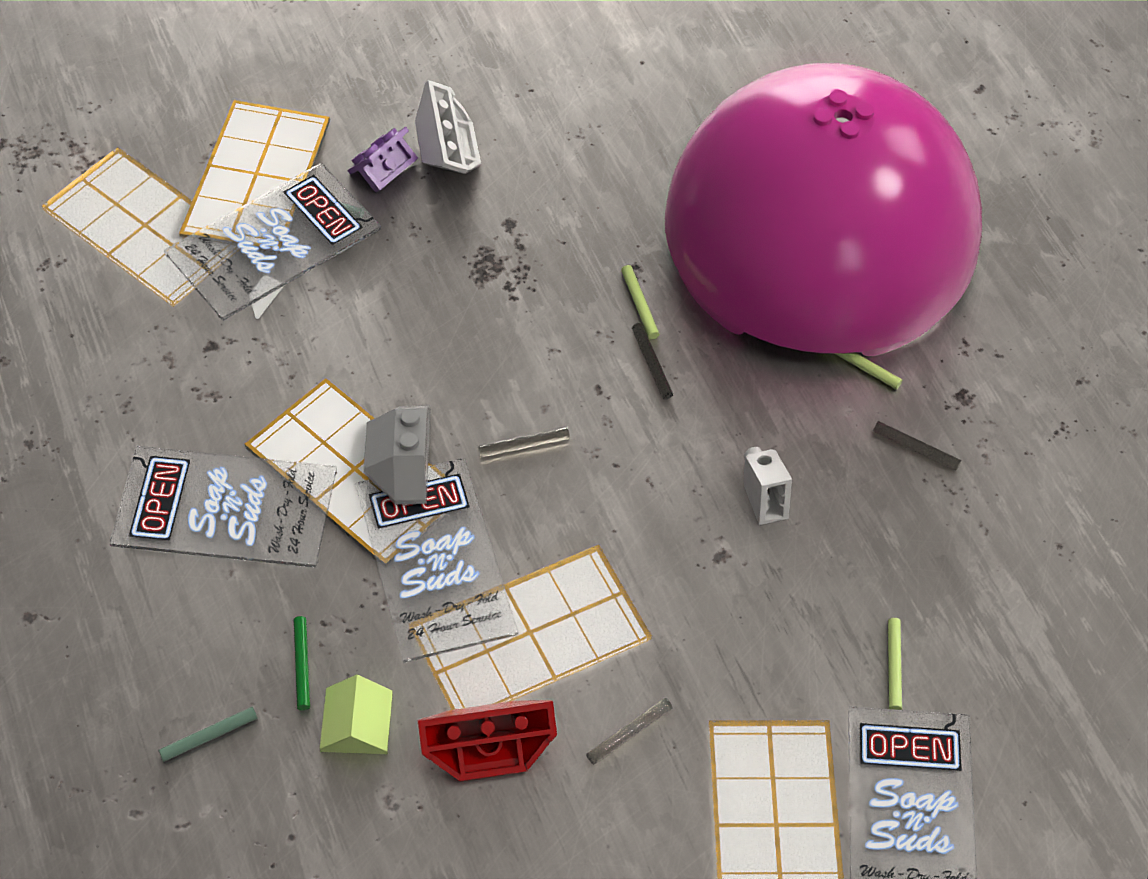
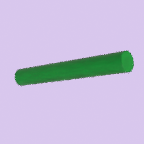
(301, 663)

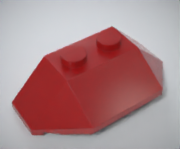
(488, 738)

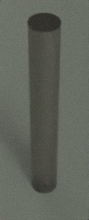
(652, 361)
(523, 442)
(917, 445)
(629, 731)

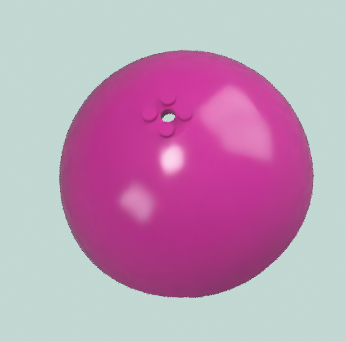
(824, 224)

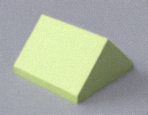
(356, 717)

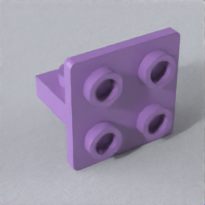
(384, 159)

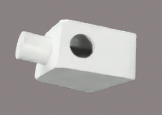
(762, 472)

